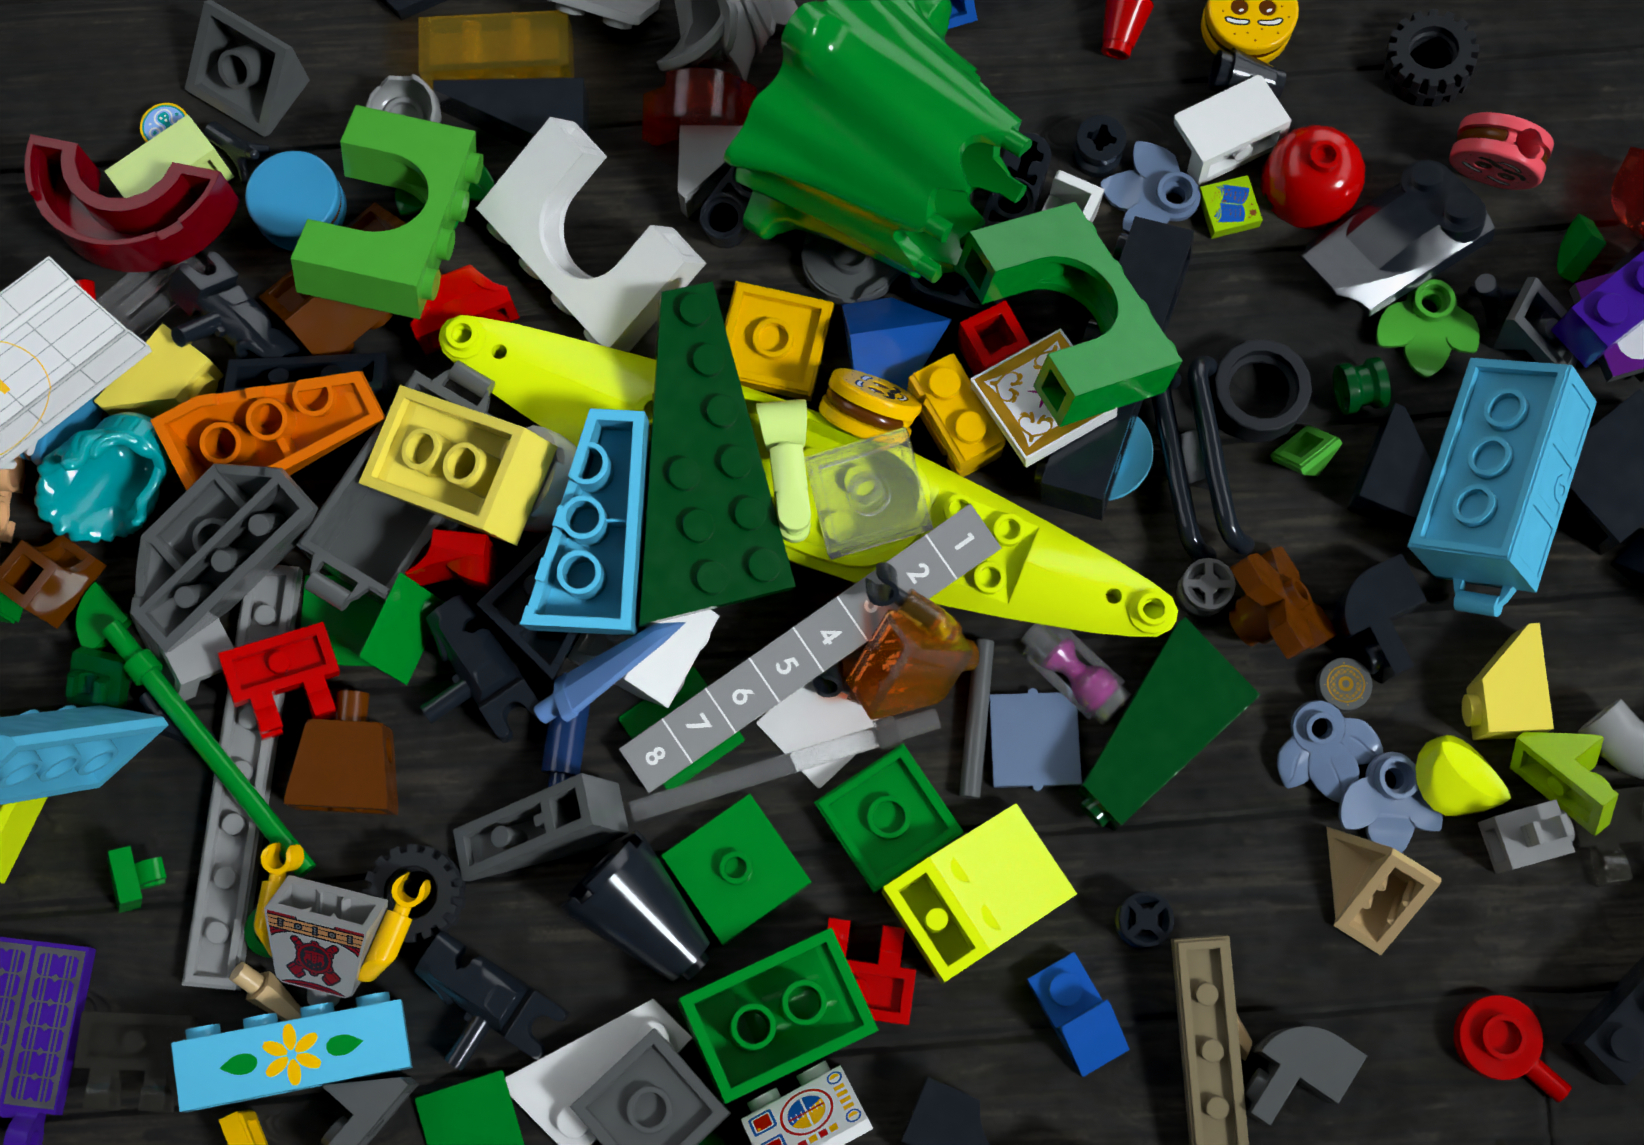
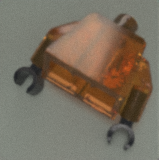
(908, 658)

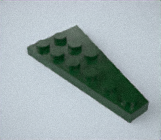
(707, 494)

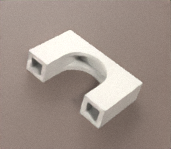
(529, 215)

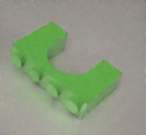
(397, 266)

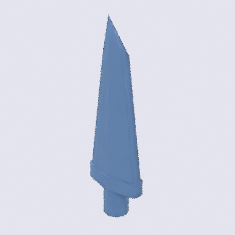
(587, 682)

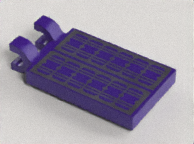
(39, 1029)

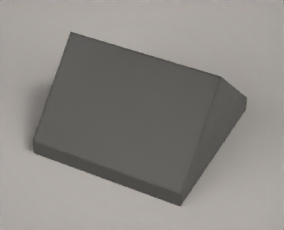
(243, 70)

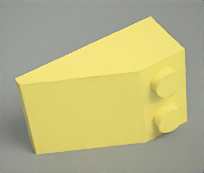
(459, 464)

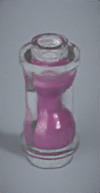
(1094, 687)

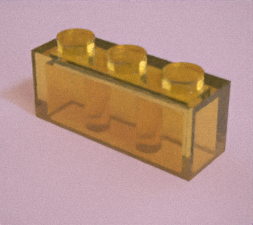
(496, 46)

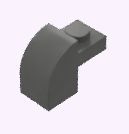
(1300, 1056)

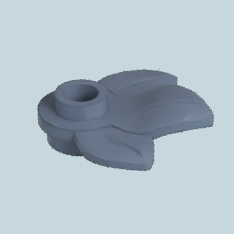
(1145, 188)
(1328, 759)
(1387, 812)

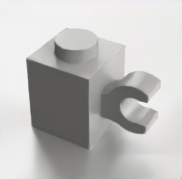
(1527, 836)

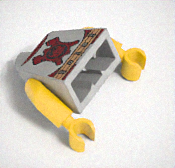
(326, 933)

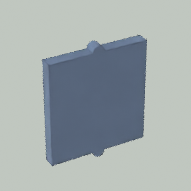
(1034, 740)

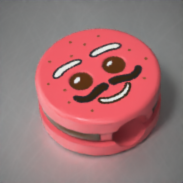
(1501, 150)

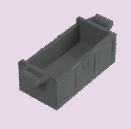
(370, 535)

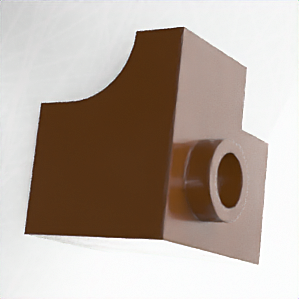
(49, 577)

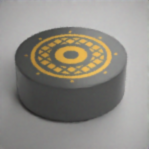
(1344, 684)

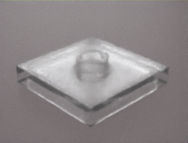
(868, 493)

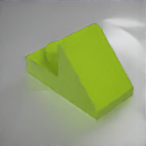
(1561, 769)

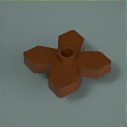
(1277, 605)

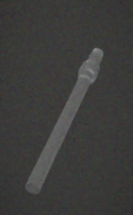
(884, 734)

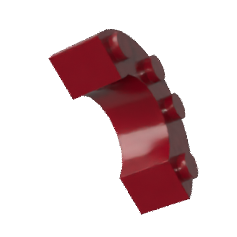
(129, 233)

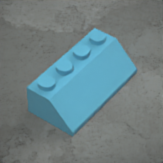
(69, 749)

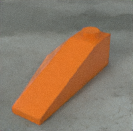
(267, 424)

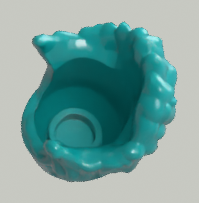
(103, 479)

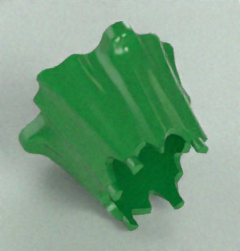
(875, 136)

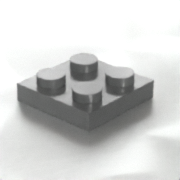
(650, 1099)

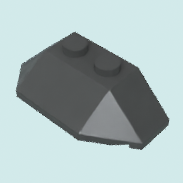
(215, 548)

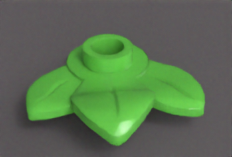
(1428, 335)

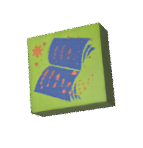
(1230, 207)

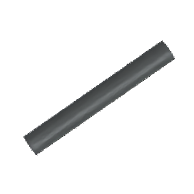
(976, 722)

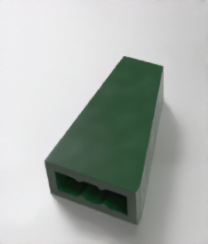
(1171, 718)

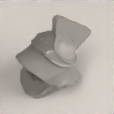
(725, 33)

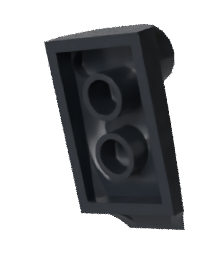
(1401, 237)

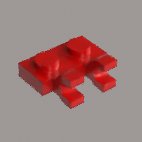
(278, 666)
(883, 984)

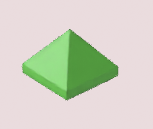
(1307, 451)

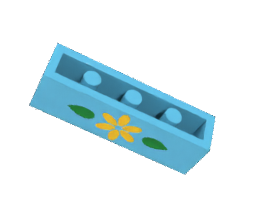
(290, 1054)

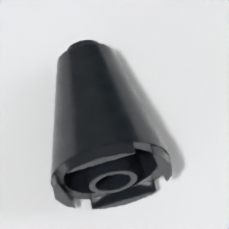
(639, 911)

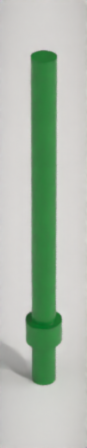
(145, 670)

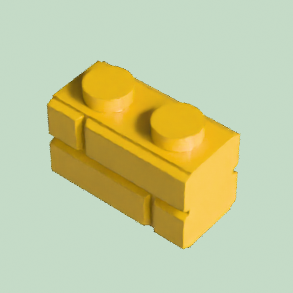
(956, 416)

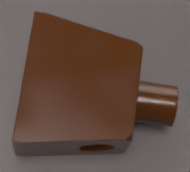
(345, 763)

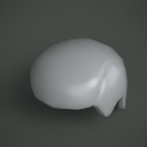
(406, 97)

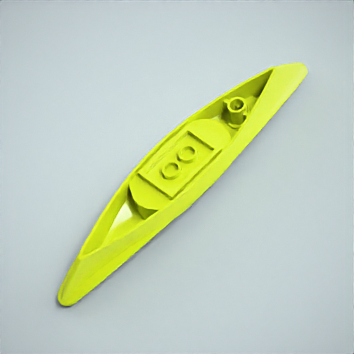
(1034, 578)

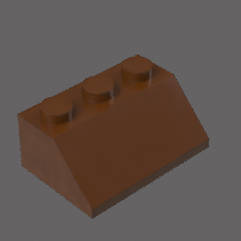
(322, 323)

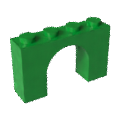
(1065, 255)

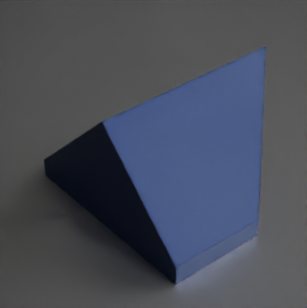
(891, 337)

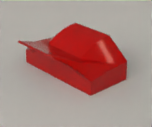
(462, 293)
(459, 557)

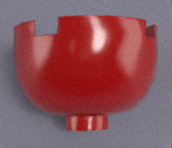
(1313, 176)

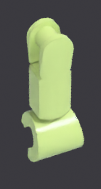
(784, 435)

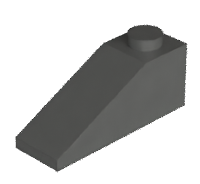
(542, 827)

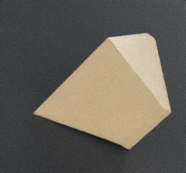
(1375, 889)

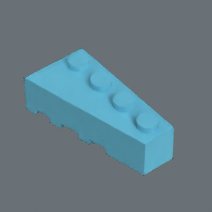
(596, 540)

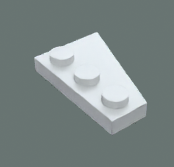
(559, 1079)

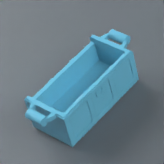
(1502, 478)

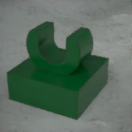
(97, 679)

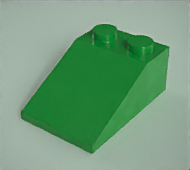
(776, 1015)

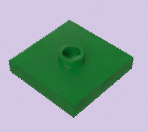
(888, 818)
(736, 869)

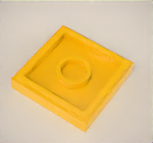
(777, 339)

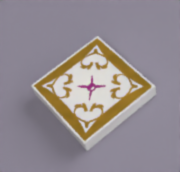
(1018, 409)

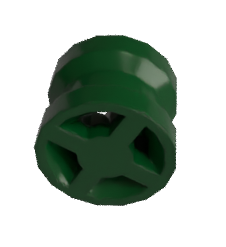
(1361, 385)

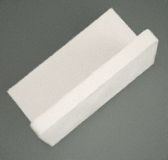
(1232, 128)

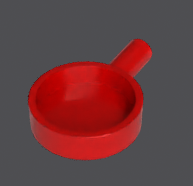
(1503, 1042)

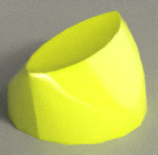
(1457, 778)

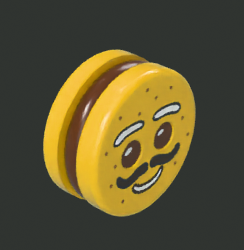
(1250, 26)
(867, 404)

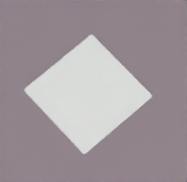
(813, 719)

